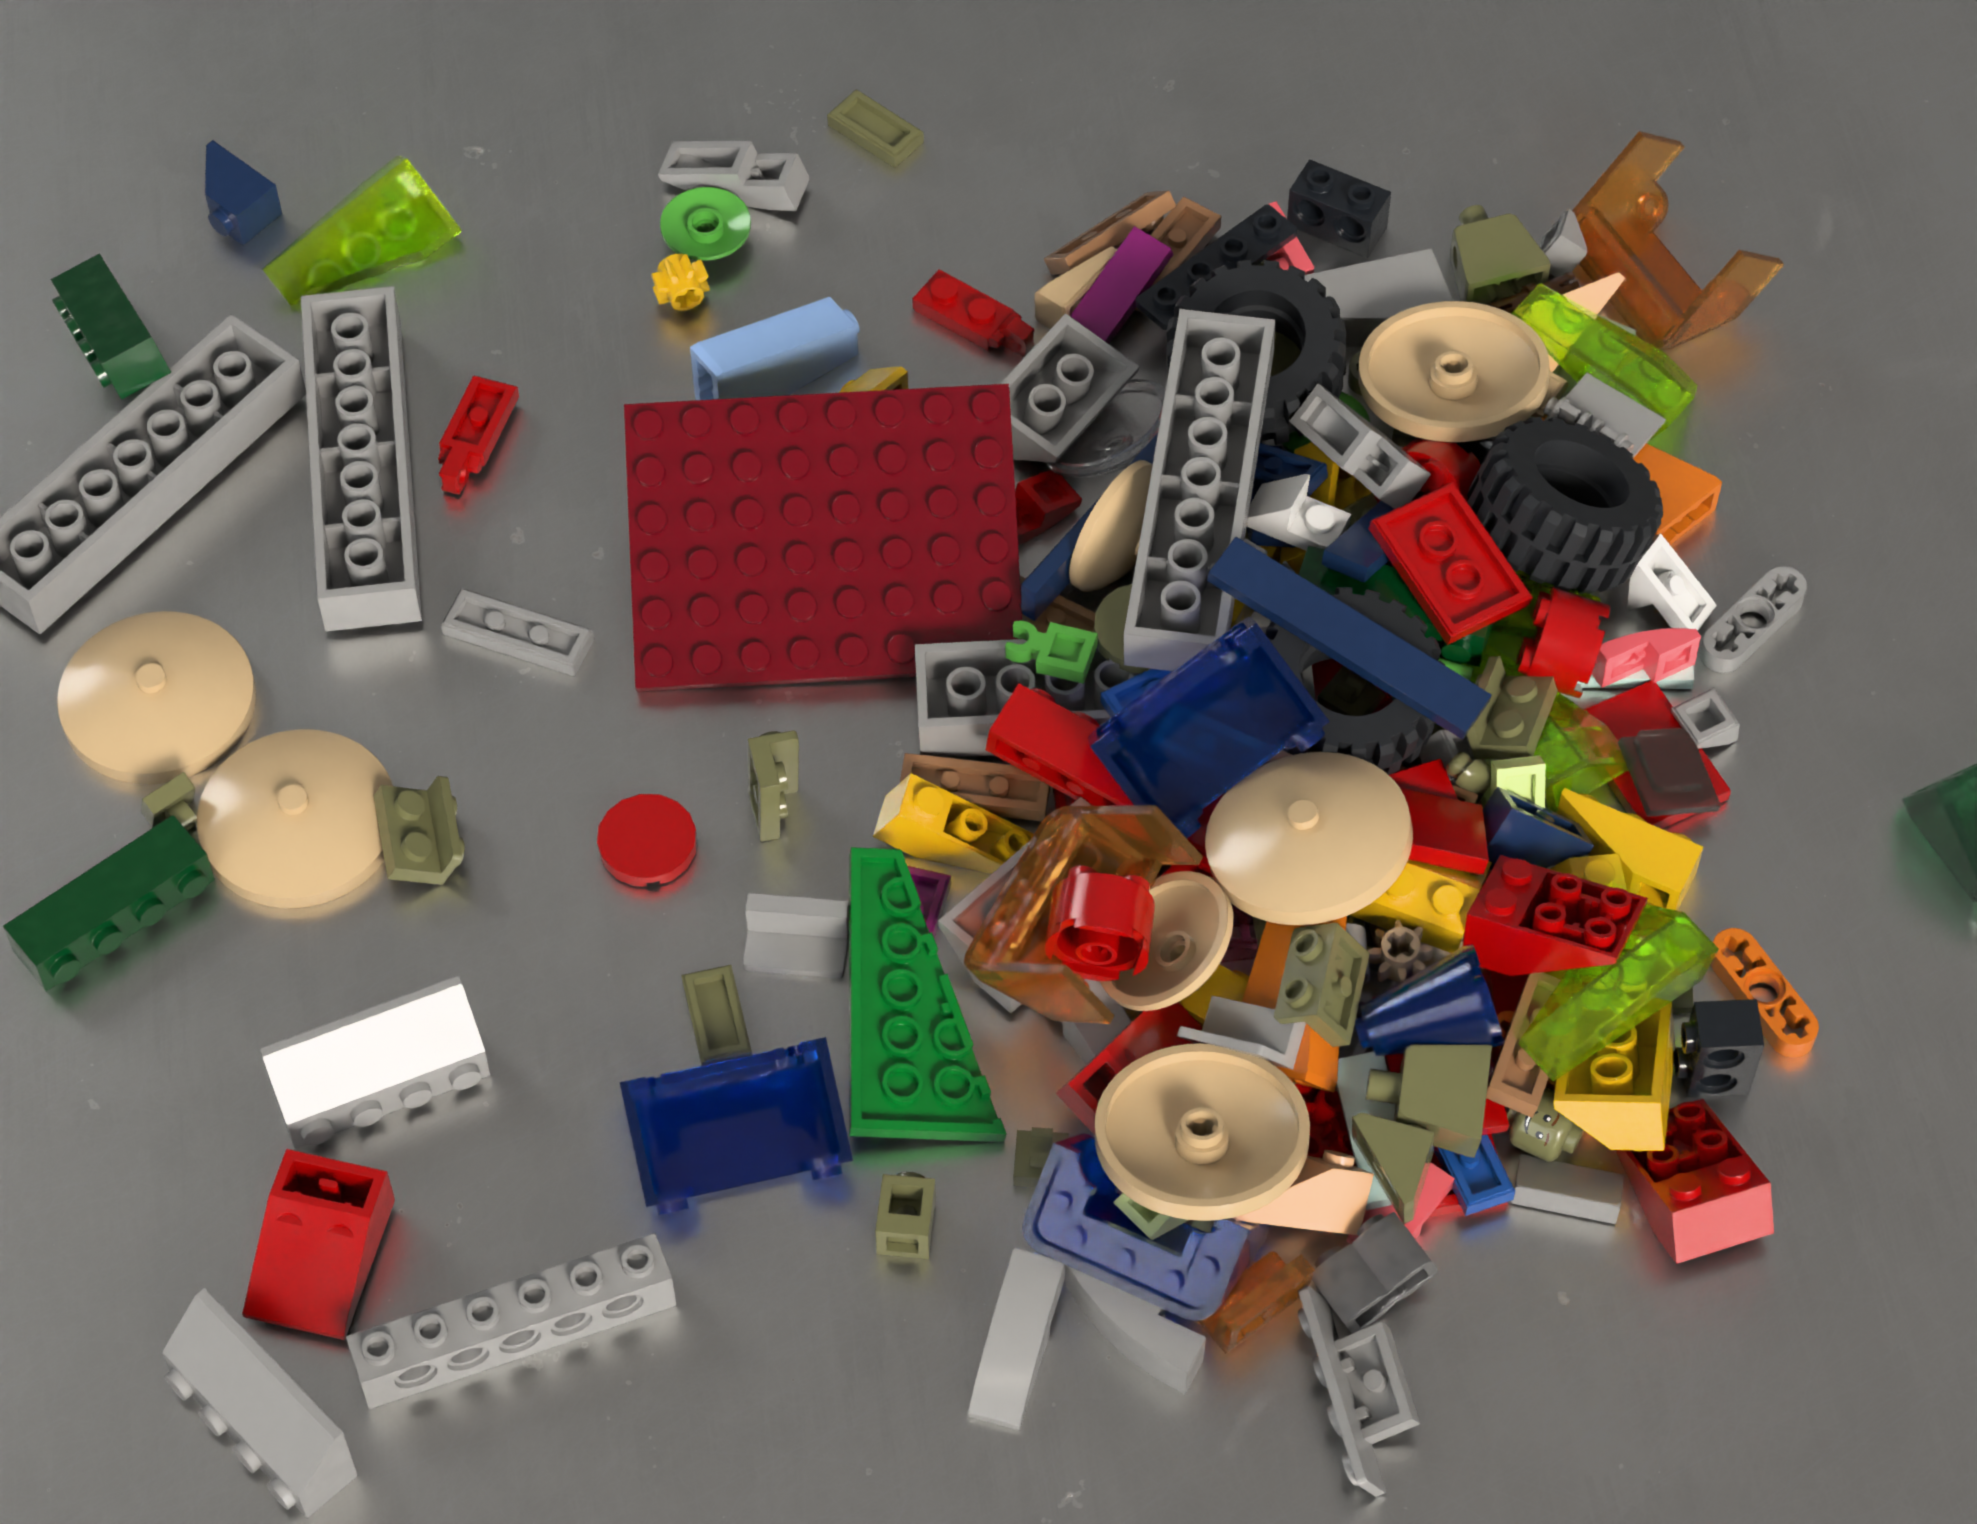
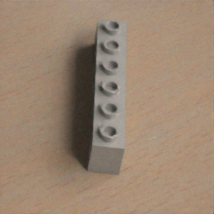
(512, 1321)

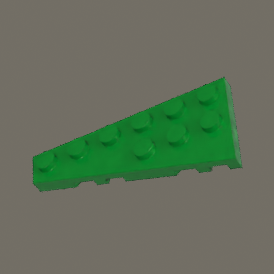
(906, 1030)

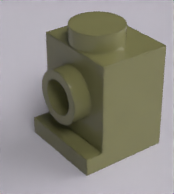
(901, 1233)

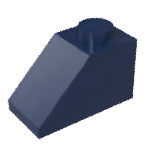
(238, 196)
(1530, 832)

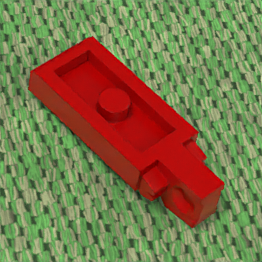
(973, 314)
(474, 430)

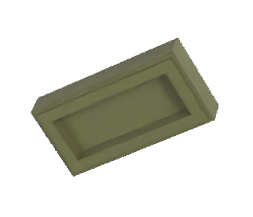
(875, 128)
(716, 1015)

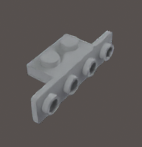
(1364, 1387)

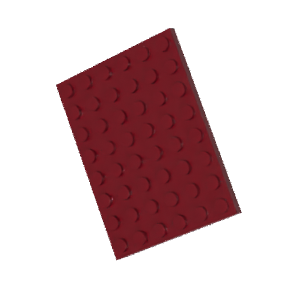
(818, 533)

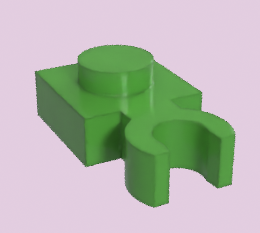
(1059, 652)

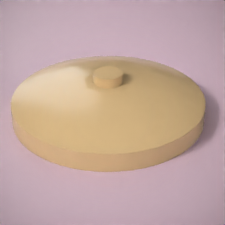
(1453, 371)
(156, 697)
(293, 818)
(1309, 838)
(1202, 1132)

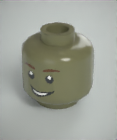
(1546, 1132)

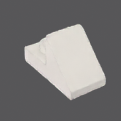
(1289, 515)
(1670, 586)

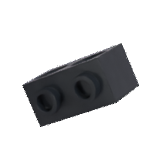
(1338, 208)
(1720, 1048)

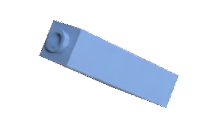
(775, 353)

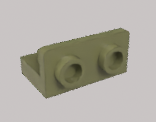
(1514, 714)
(771, 775)
(419, 832)
(1323, 982)

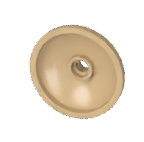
(1112, 531)
(1186, 943)

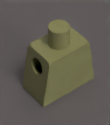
(1494, 256)
(1439, 1092)

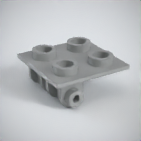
(1606, 412)

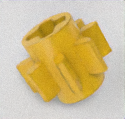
(680, 282)

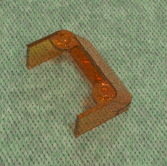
(1657, 292)
(1012, 938)

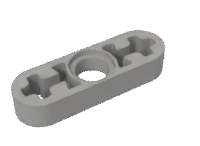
(1750, 638)

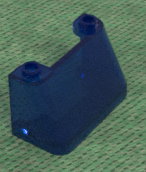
(1208, 726)
(735, 1124)
(1082, 1227)

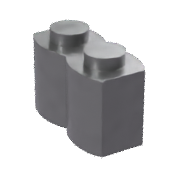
(1372, 1271)

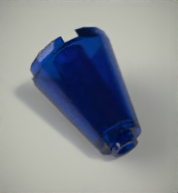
(1433, 1007)

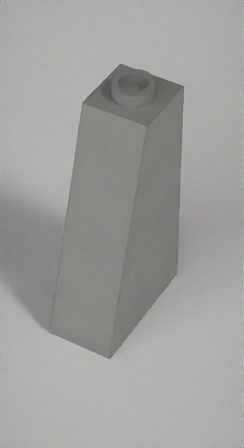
(1381, 288)

